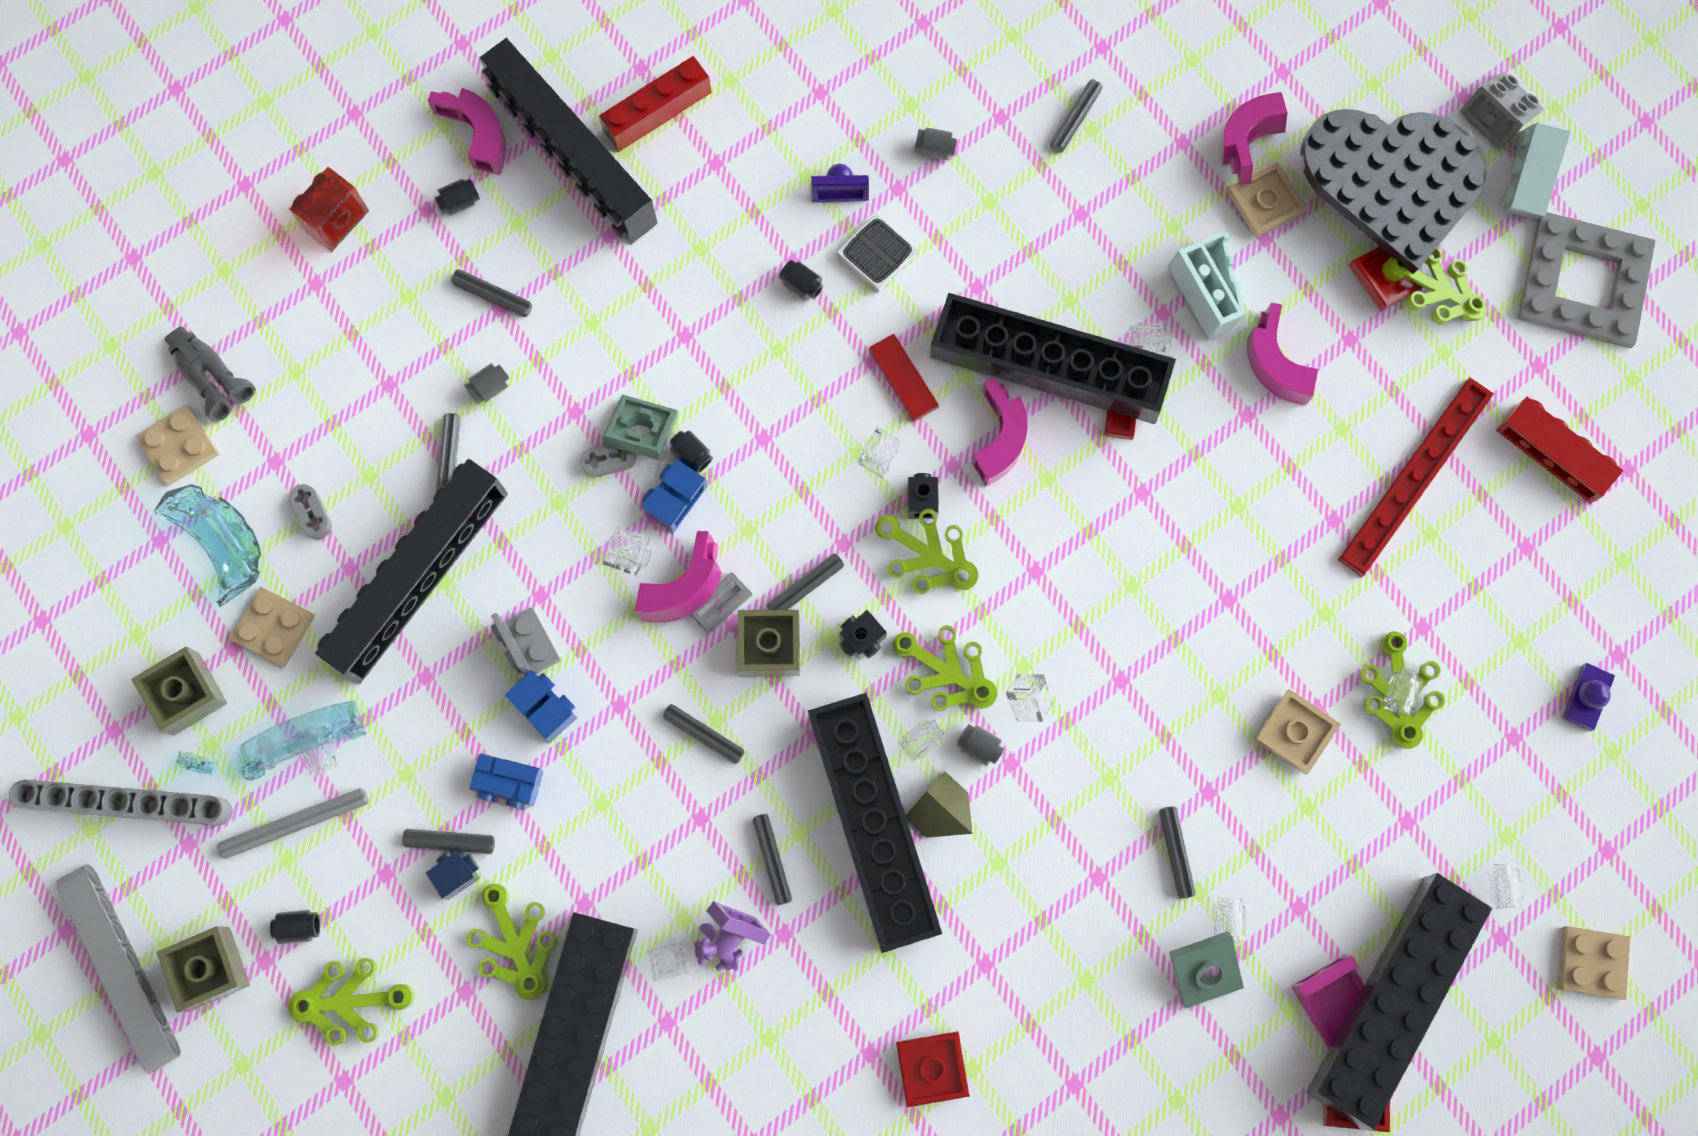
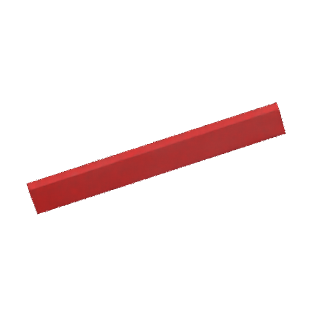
(1415, 477)

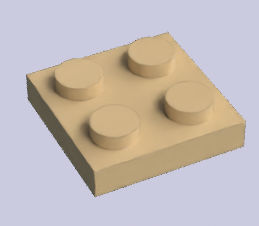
(1267, 200)
(177, 445)
(272, 627)
(1297, 731)
(1594, 962)

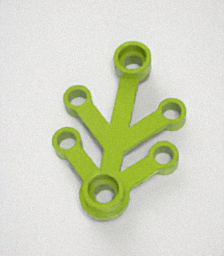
(1468, 304)
(930, 555)
(948, 672)
(1401, 722)
(515, 945)
(344, 1002)

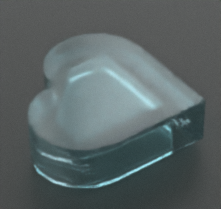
(196, 763)

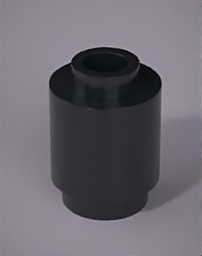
(456, 196)
(801, 280)
(690, 451)
(295, 926)

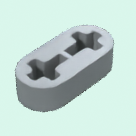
(608, 466)
(304, 514)

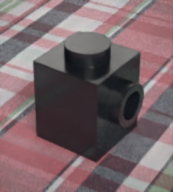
(922, 495)

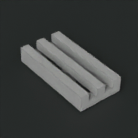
(701, 621)

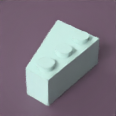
(1535, 170)
(1209, 283)

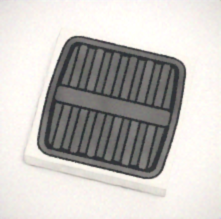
(877, 252)

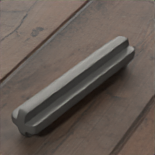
(1076, 116)
(491, 293)
(448, 449)
(806, 583)
(703, 733)
(448, 841)
(1177, 852)
(772, 859)

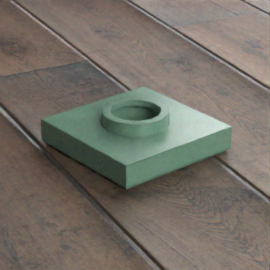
(635, 412)
(1194, 958)

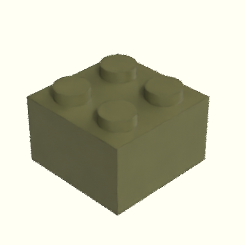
(768, 643)
(179, 691)
(203, 969)

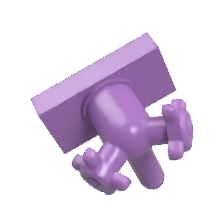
(733, 929)

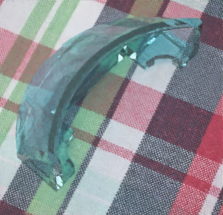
(221, 534)
(297, 737)

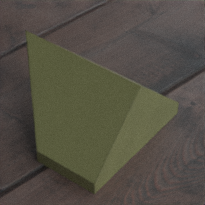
(942, 810)

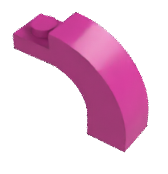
(1250, 121)
(489, 143)
(1271, 367)
(1001, 456)
(687, 593)

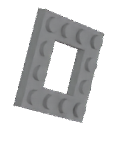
(1634, 260)

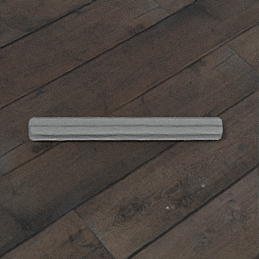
(292, 823)

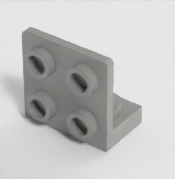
(1501, 108)
(527, 642)

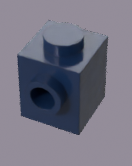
(453, 873)

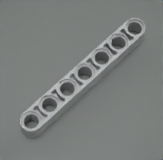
(107, 798)
(118, 968)

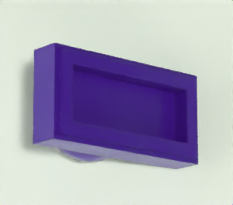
(840, 185)
(1589, 697)

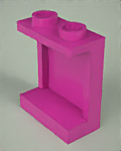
(1330, 996)

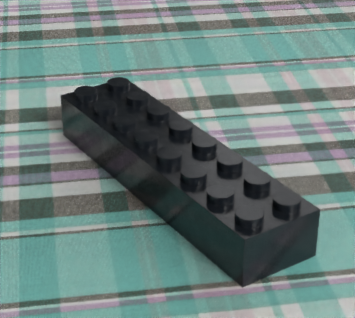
(568, 141)
(1052, 358)
(412, 571)
(874, 823)
(1399, 1001)
(574, 1028)

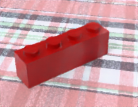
(655, 103)
(1559, 450)

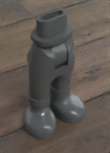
(193, 360)

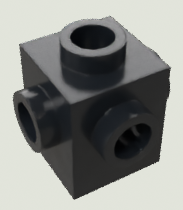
(866, 626)

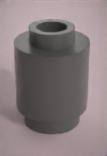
(935, 143)
(487, 383)
(980, 745)

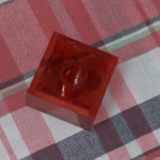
(329, 209)

